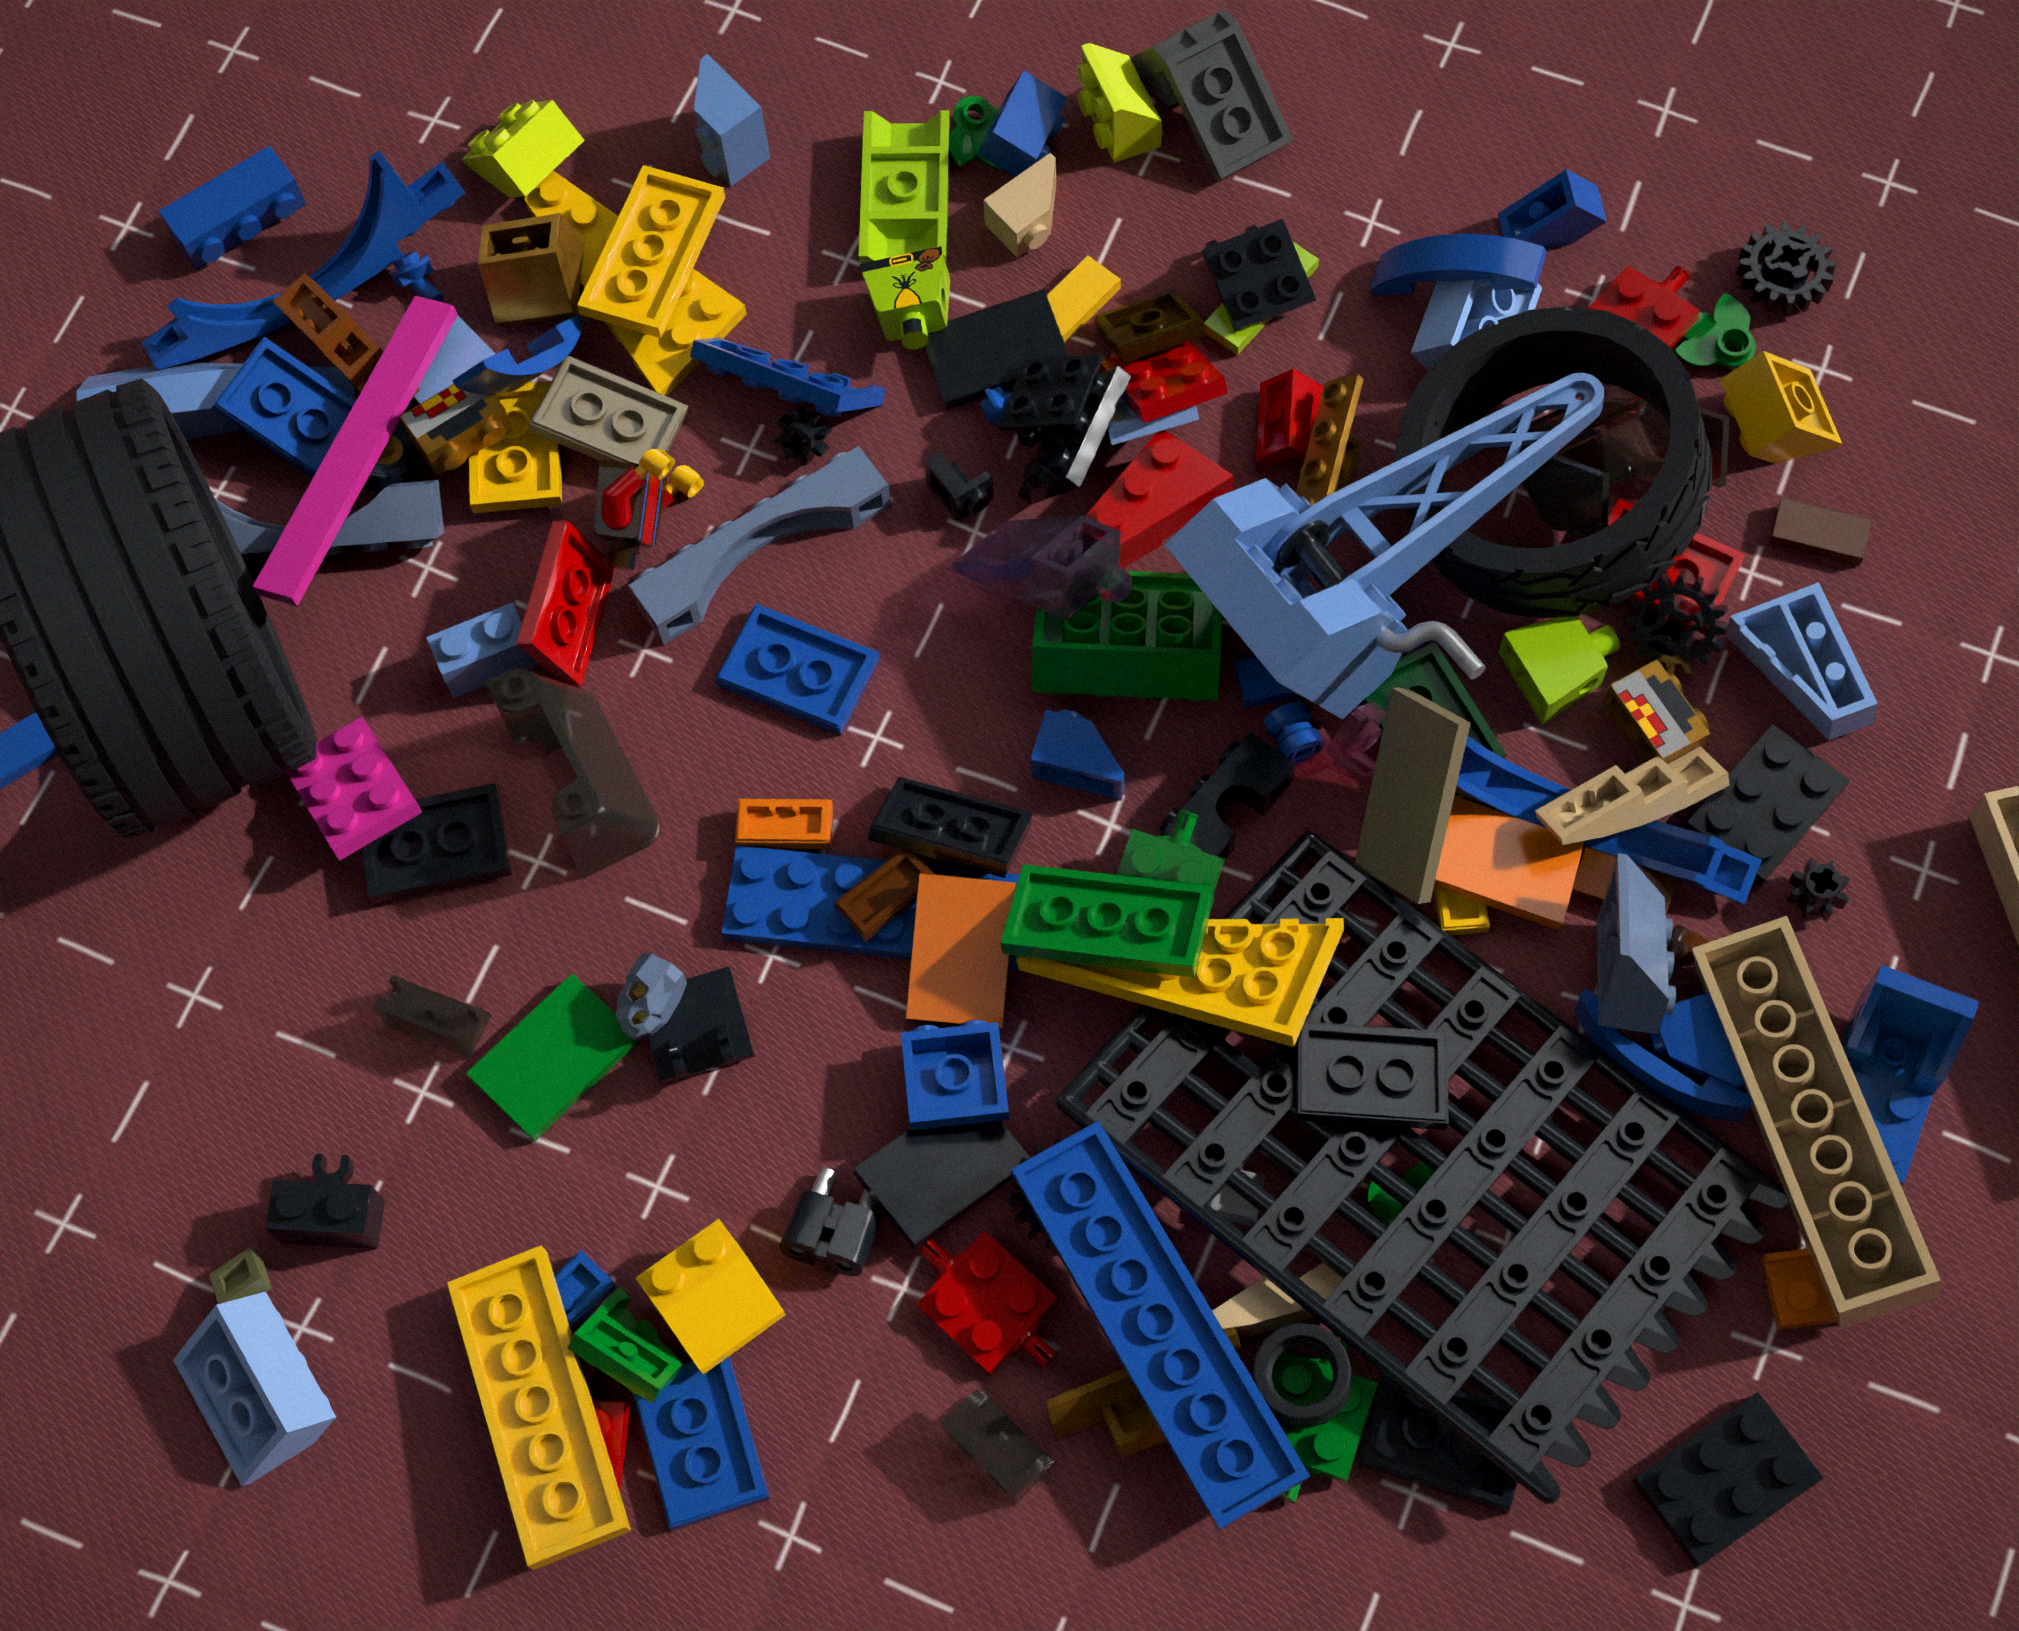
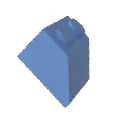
(728, 125)

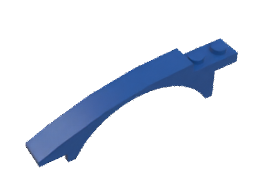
(386, 217)
(1668, 849)

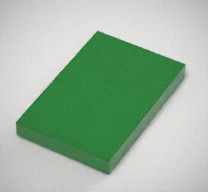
(552, 1057)

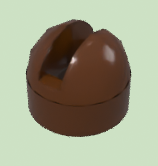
(1682, 943)

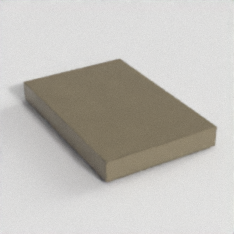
(605, 414)

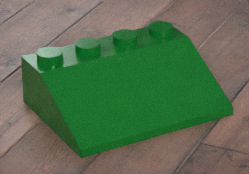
(1146, 646)

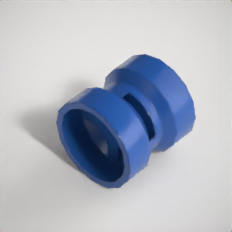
(1293, 732)

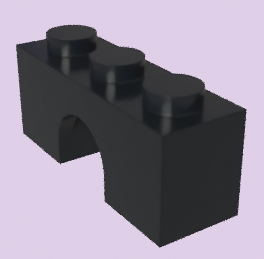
(1247, 775)

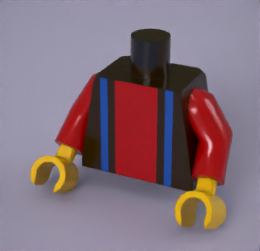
(632, 502)

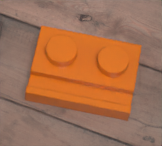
(1796, 1290)

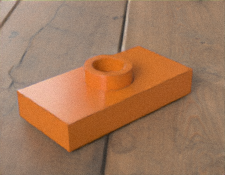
(784, 823)

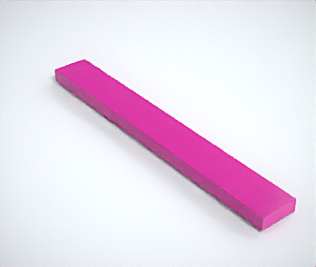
(355, 451)

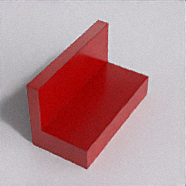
(1286, 416)

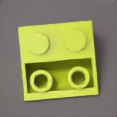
(1117, 103)
(523, 147)

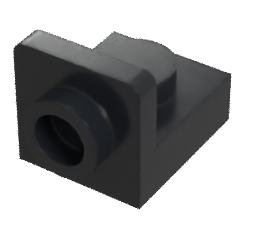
(954, 490)

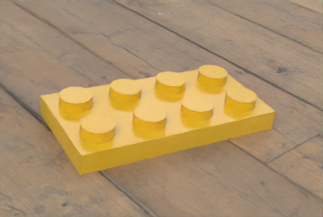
(651, 251)

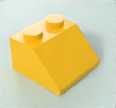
(1778, 409)
(710, 1296)

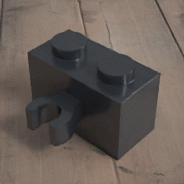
(326, 1210)

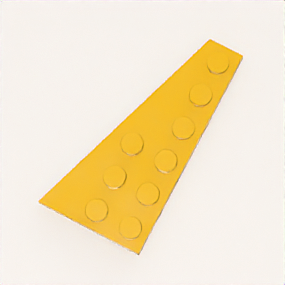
(699, 314)
(1245, 979)

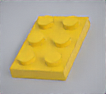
(523, 466)

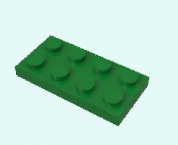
(1108, 920)

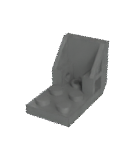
(1218, 90)

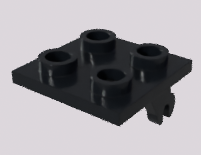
(1258, 274)
(703, 1030)

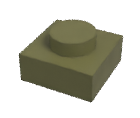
(240, 1277)

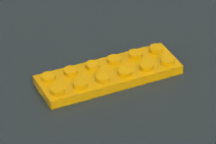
(538, 1408)

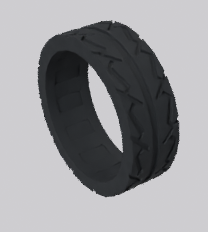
(1538, 351)

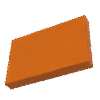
(1507, 863)
(958, 950)

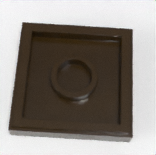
(1149, 325)

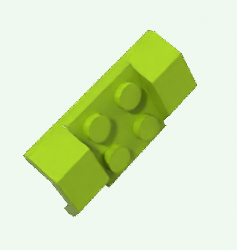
(903, 186)

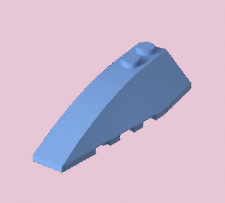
(192, 390)

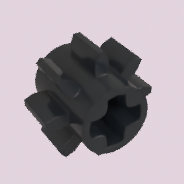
(803, 435)
(1827, 879)

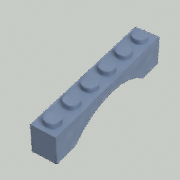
(835, 496)
(396, 514)

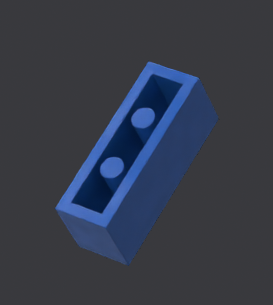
(232, 207)

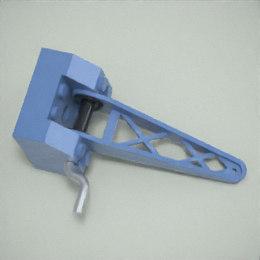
(1343, 642)

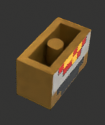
(455, 427)
(1656, 714)

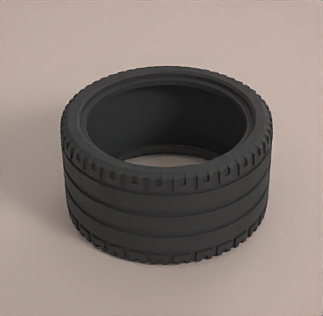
(138, 616)

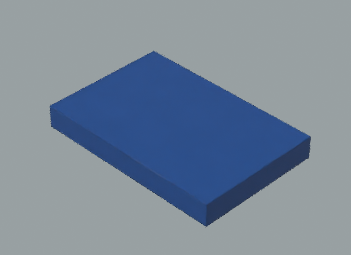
(285, 406)
(798, 669)
(702, 1446)

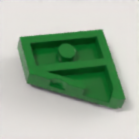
(626, 1348)

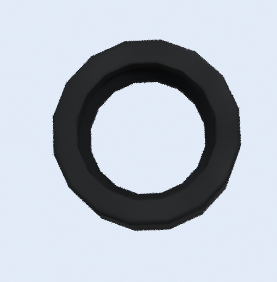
(1308, 1336)

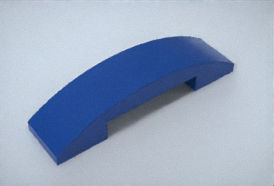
(1457, 257)
(502, 374)
(1711, 1100)

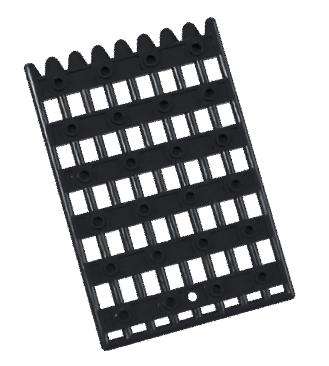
(1452, 1354)

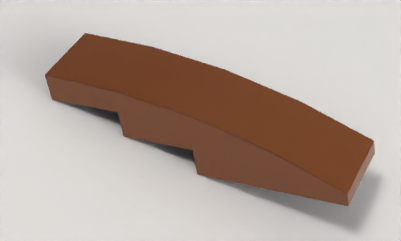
(330, 330)

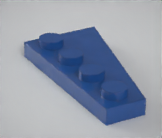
(791, 378)

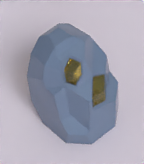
(649, 996)

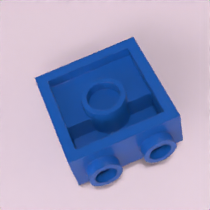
(954, 1075)

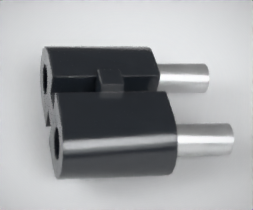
(830, 1231)

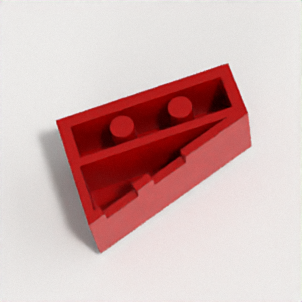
(1159, 495)

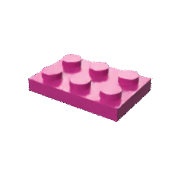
(353, 789)

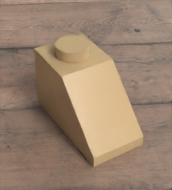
(1023, 208)

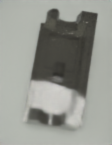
(432, 1016)
(996, 1445)

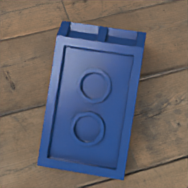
(1901, 1052)

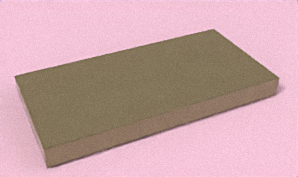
(1412, 794)

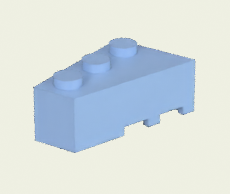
(1807, 659)

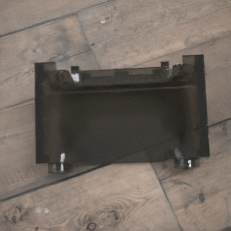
(606, 809)

